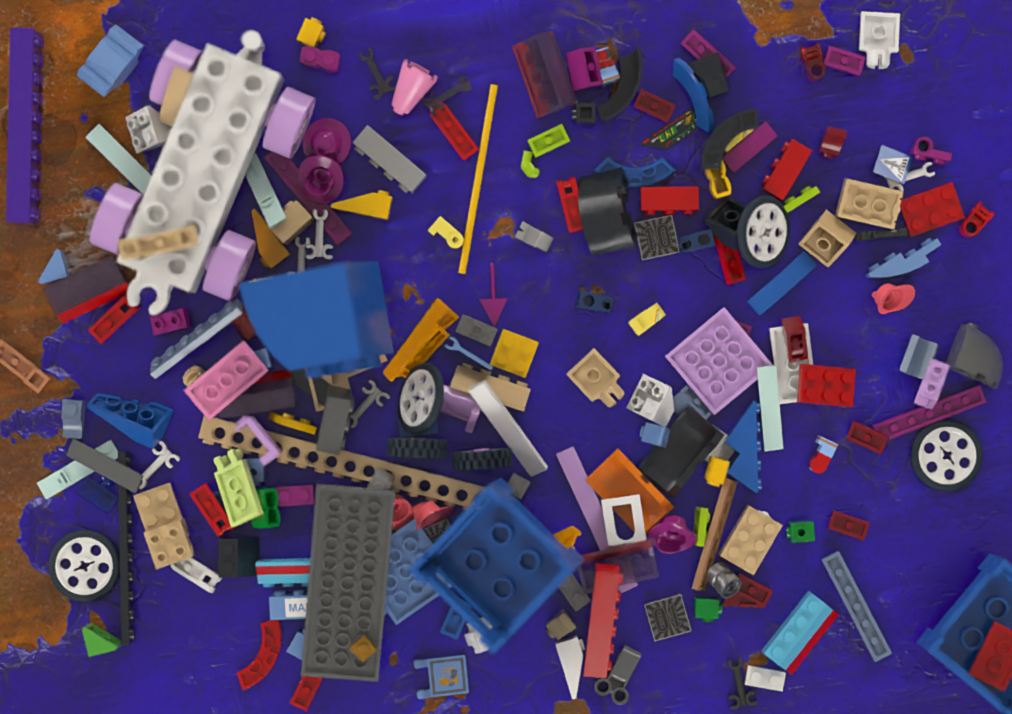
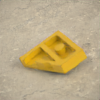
(289, 421)

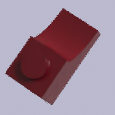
(831, 142)
(794, 338)

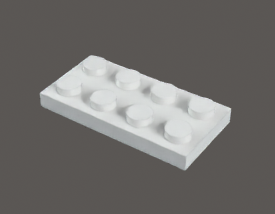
(787, 372)

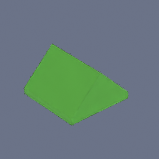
(99, 641)

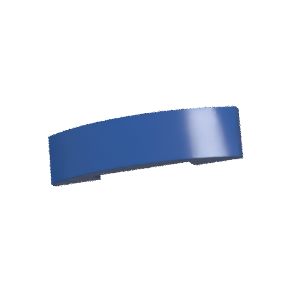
(782, 283)

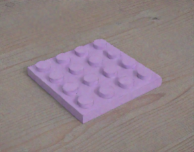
(718, 360)

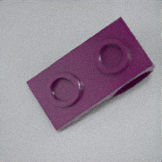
(937, 156)
(170, 321)

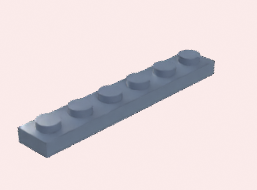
(196, 338)
(856, 606)

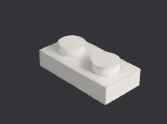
(765, 678)

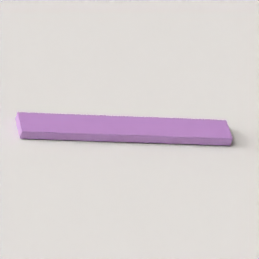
(587, 500)

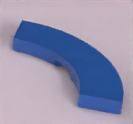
(697, 93)
(640, 176)

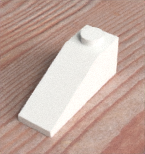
(571, 659)

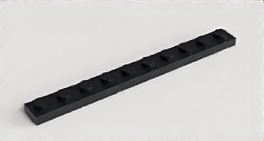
(126, 557)

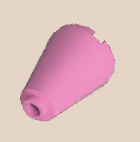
(411, 86)

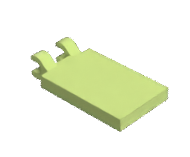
(237, 488)

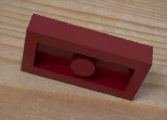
(654, 106)
(867, 437)
(848, 525)

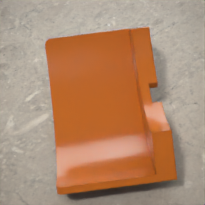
(620, 478)

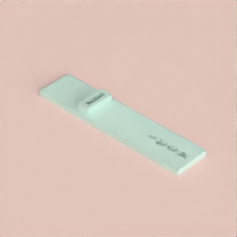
(119, 158)
(264, 193)
(770, 408)
(72, 473)

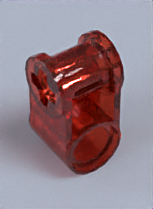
(811, 58)

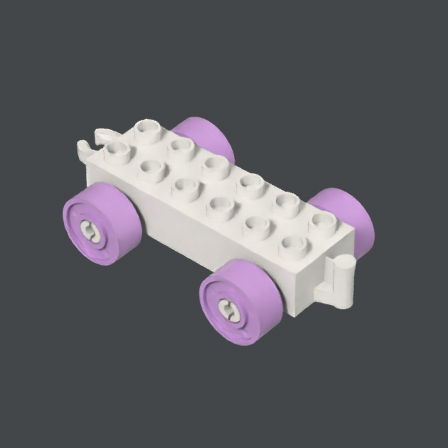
(203, 169)

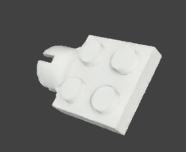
(879, 37)

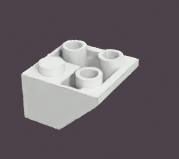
(147, 130)
(652, 400)

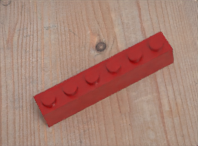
(601, 620)

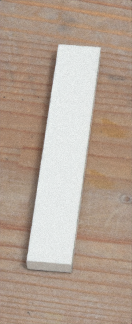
(507, 428)

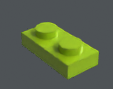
(548, 140)
(807, 193)
(701, 519)

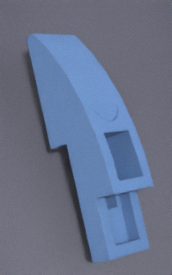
(899, 265)

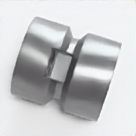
(723, 580)

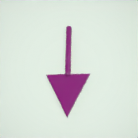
(493, 306)

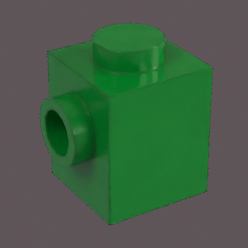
(800, 531)
(707, 608)

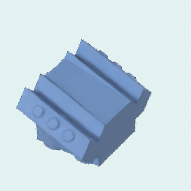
(111, 61)

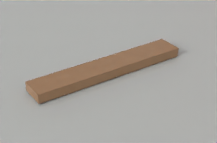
(714, 534)

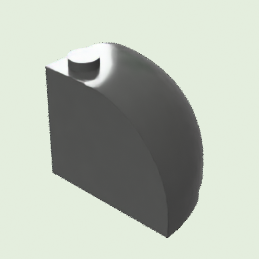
(976, 356)

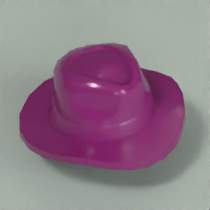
(327, 138)
(320, 179)
(672, 535)

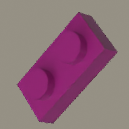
(844, 60)

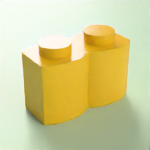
(719, 183)
(716, 471)

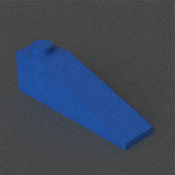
(137, 420)

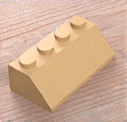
(509, 393)

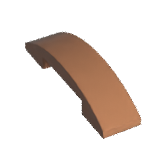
(22, 367)

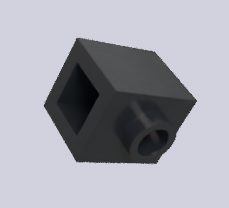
(584, 113)

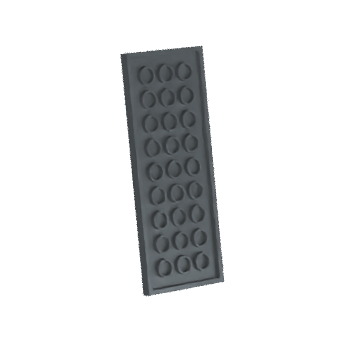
(347, 580)

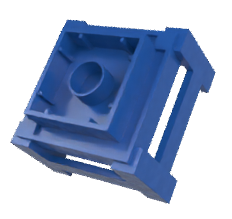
(498, 563)
(966, 624)

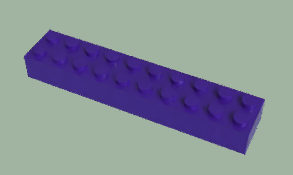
(24, 126)

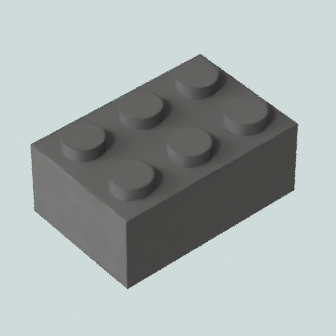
(335, 420)

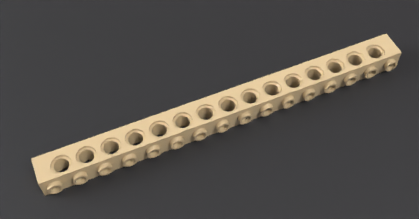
(209, 436)

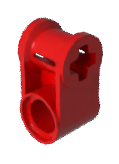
(978, 218)

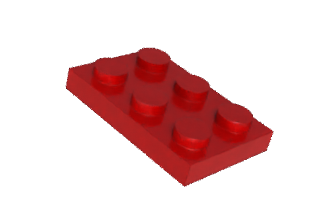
(931, 209)
(826, 385)
(994, 657)

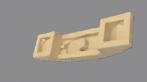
(175, 94)
(158, 243)

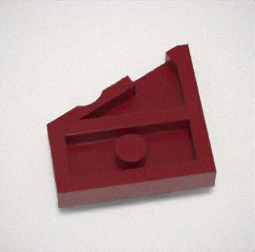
(750, 594)

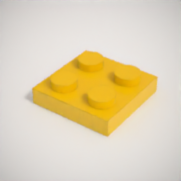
(514, 353)

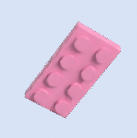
(226, 380)

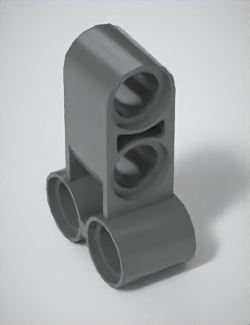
(620, 674)

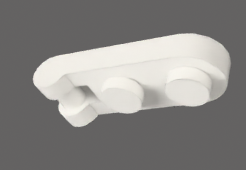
(196, 573)

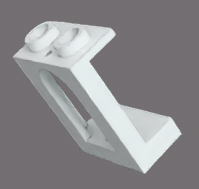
(612, 538)

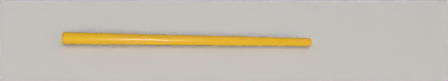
(478, 179)

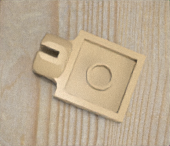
(596, 378)

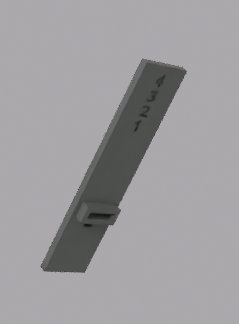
(104, 465)

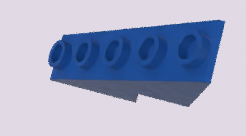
(744, 441)

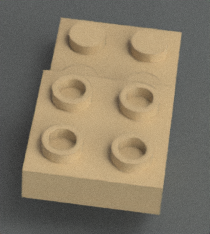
(164, 526)

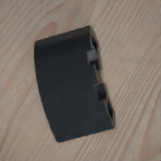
(629, 83)
(715, 145)
(604, 212)
(688, 444)

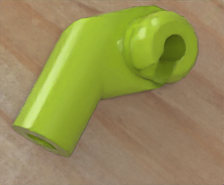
(527, 167)

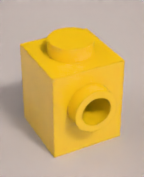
(311, 32)

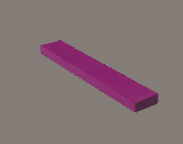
(289, 174)
(923, 416)

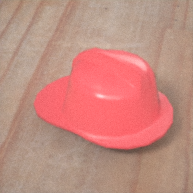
(893, 298)
(402, 512)
(429, 513)

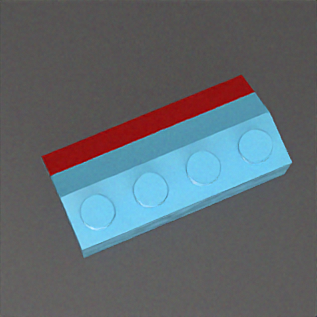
(283, 571)
(799, 632)

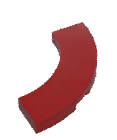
(266, 657)

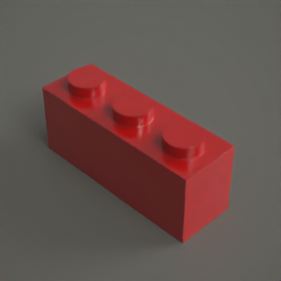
(785, 169)
(669, 199)

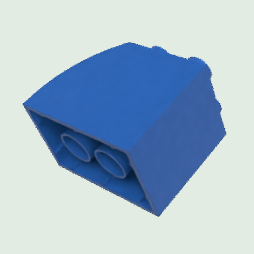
(322, 317)

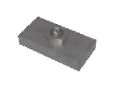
(476, 330)

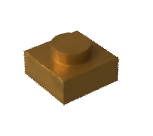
(363, 648)

